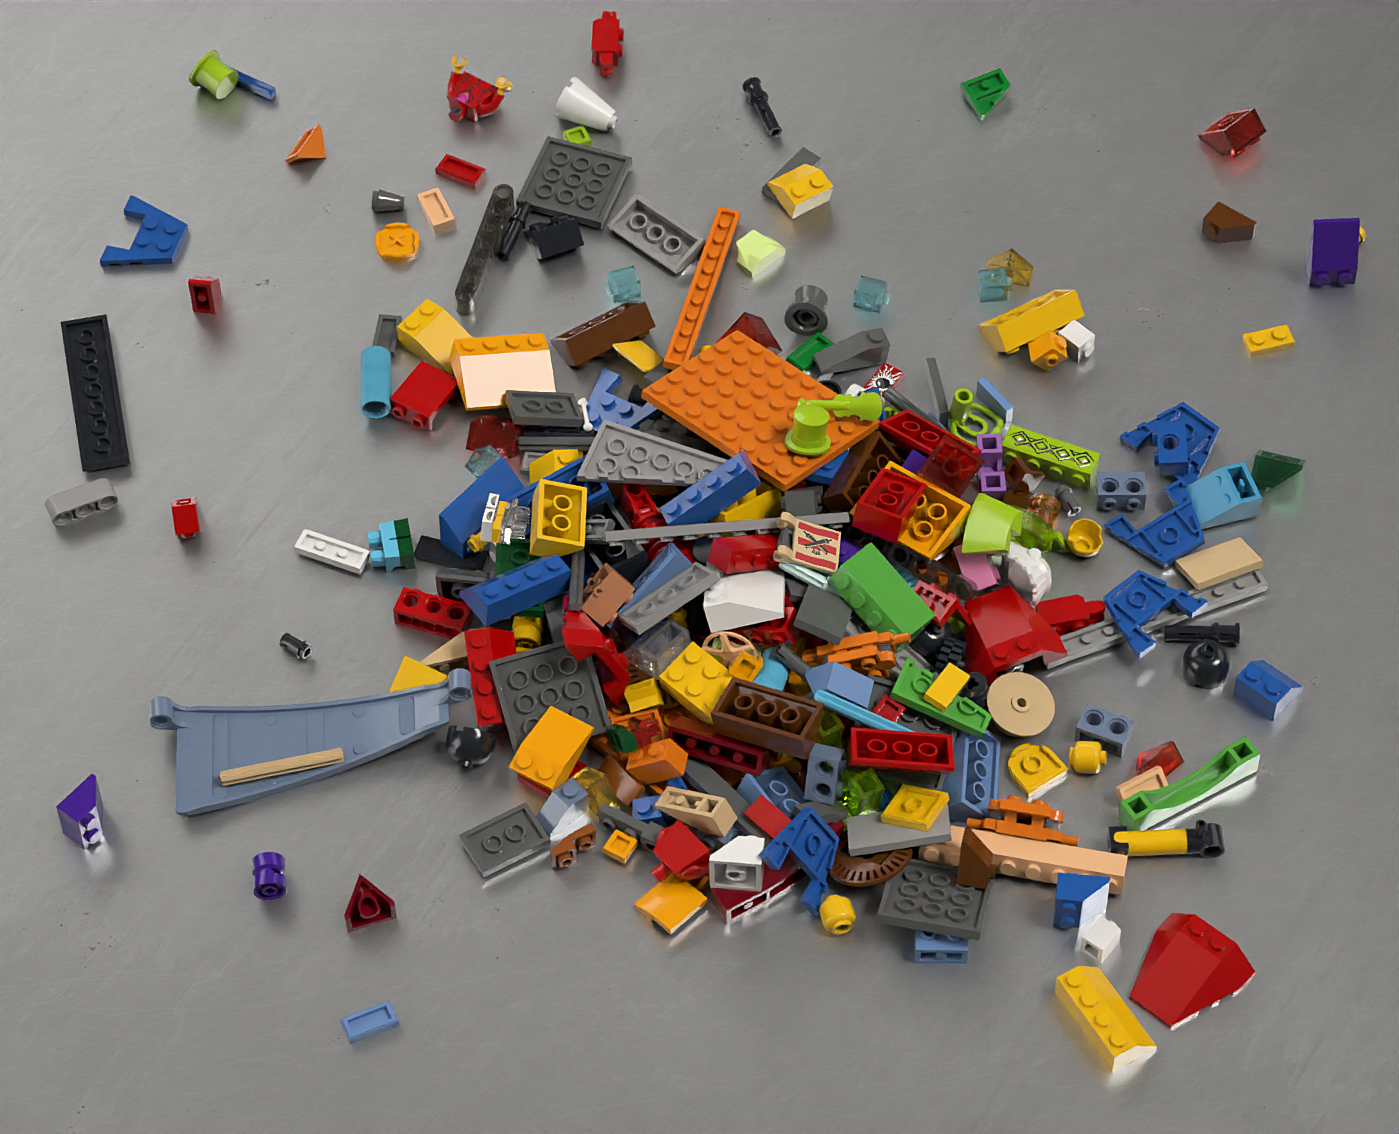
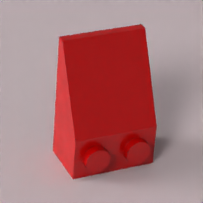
(888, 505)

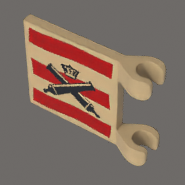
(811, 545)

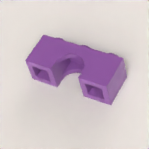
(991, 475)

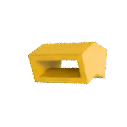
(644, 695)

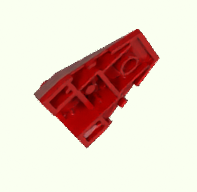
(1007, 634)
(584, 639)
(1188, 969)

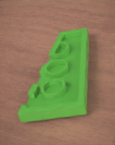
(961, 713)

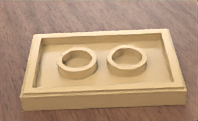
(1219, 563)

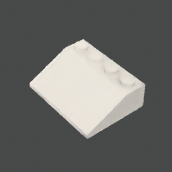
(744, 598)

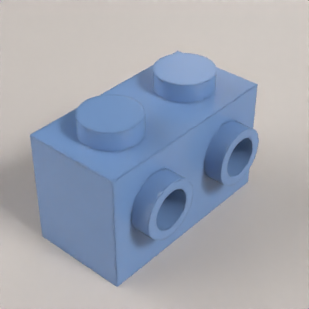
(940, 948)

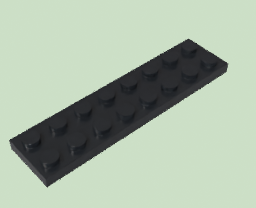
(95, 393)

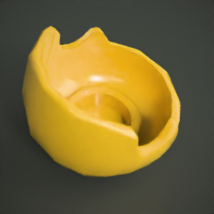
(1084, 538)

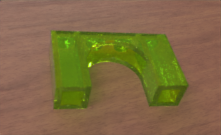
(861, 791)

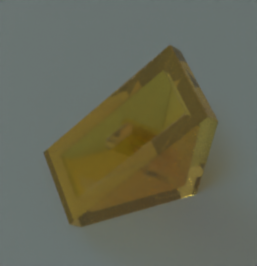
(1015, 265)
(598, 788)

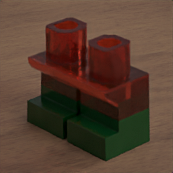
(634, 736)

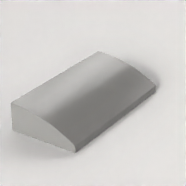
(657, 234)

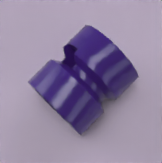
(269, 875)

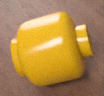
(1087, 757)
(837, 914)

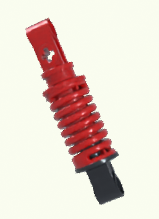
(644, 514)

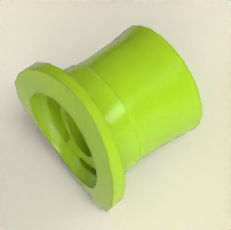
(214, 75)
(809, 431)

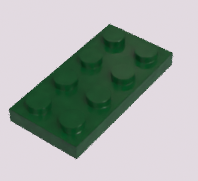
(512, 556)

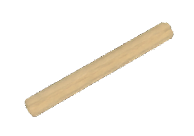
(281, 766)

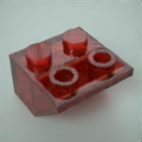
(499, 434)

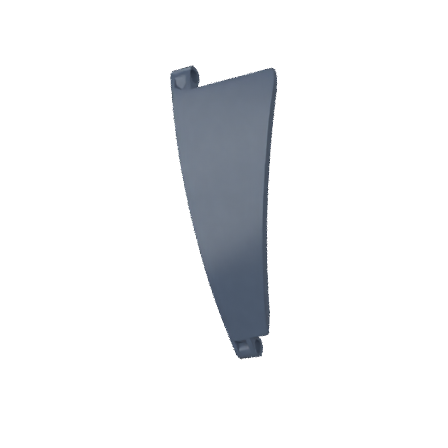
(241, 736)

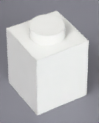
(1078, 340)
(1100, 939)

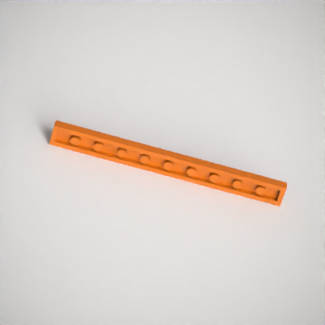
(702, 288)

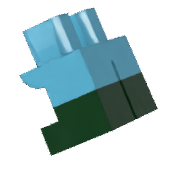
(396, 544)

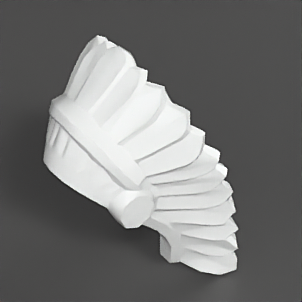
(1025, 572)

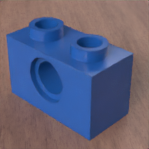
(1171, 435)

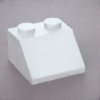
(738, 865)

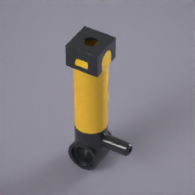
(1203, 840)

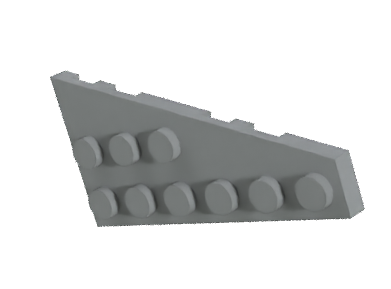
(640, 458)

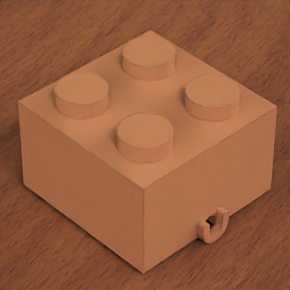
(606, 595)

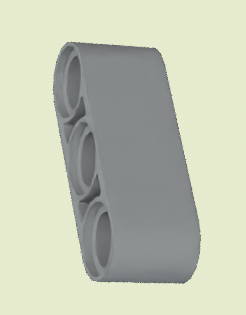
(81, 502)

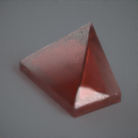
(1164, 755)

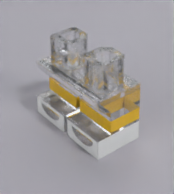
(503, 520)

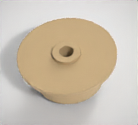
(1020, 704)

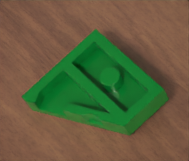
(985, 91)

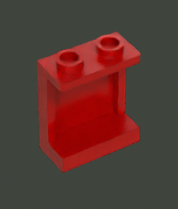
(423, 395)

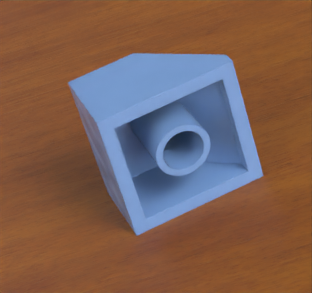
(841, 683)

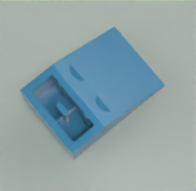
(1225, 496)

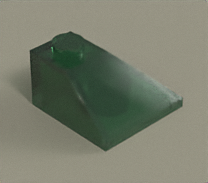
(1273, 468)

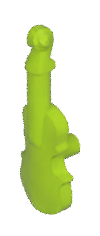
(866, 406)

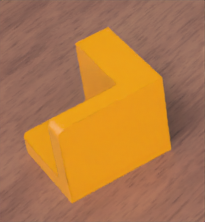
(745, 666)

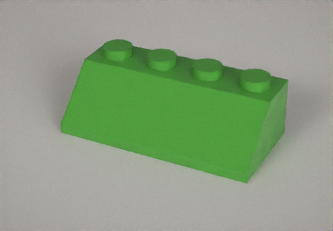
(881, 595)

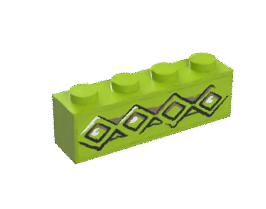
(1051, 456)

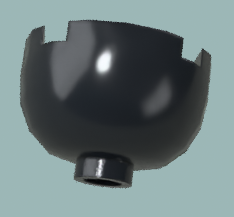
(931, 640)
(1206, 664)
(469, 746)

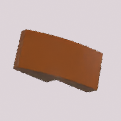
(622, 782)
(565, 851)

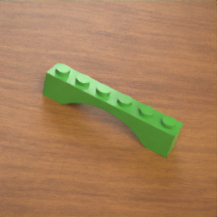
(1154, 806)

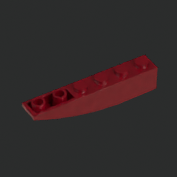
(736, 903)

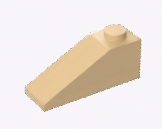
(449, 656)
(700, 810)

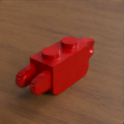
(606, 42)
(1071, 613)

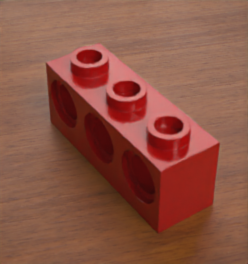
(448, 621)
(770, 632)

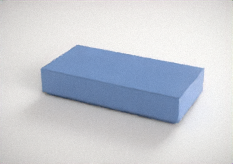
(994, 400)
(369, 1022)

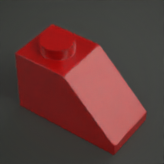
(204, 294)
(185, 517)

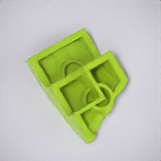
(990, 527)

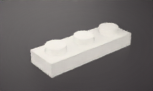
(332, 551)

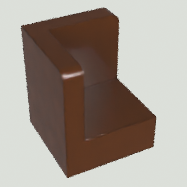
(1021, 477)

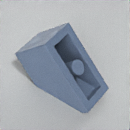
(563, 807)

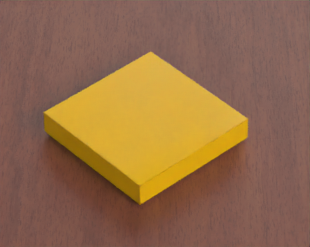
(915, 807)

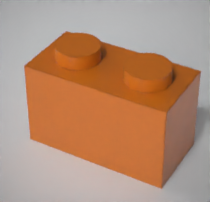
(657, 762)

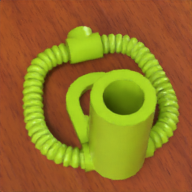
(960, 413)

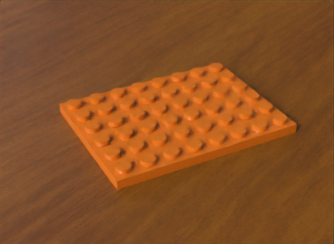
(746, 400)

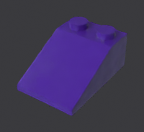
(1333, 252)

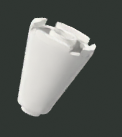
(585, 107)

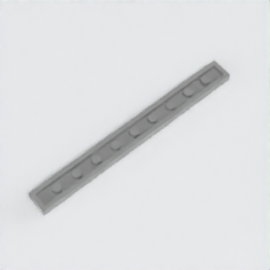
(715, 529)
(1108, 634)

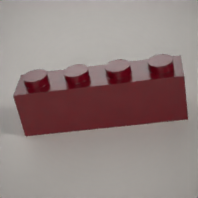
(701, 742)

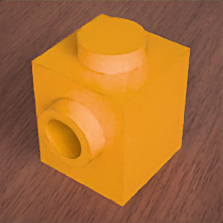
(1048, 350)

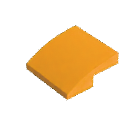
(671, 903)

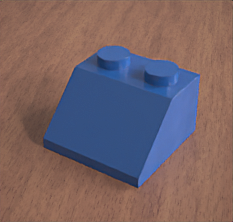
(1265, 688)
(1079, 899)

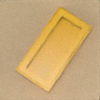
(946, 687)

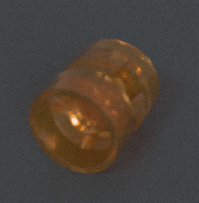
(1046, 507)

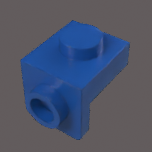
(645, 811)

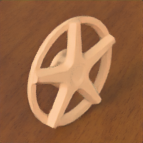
(728, 650)

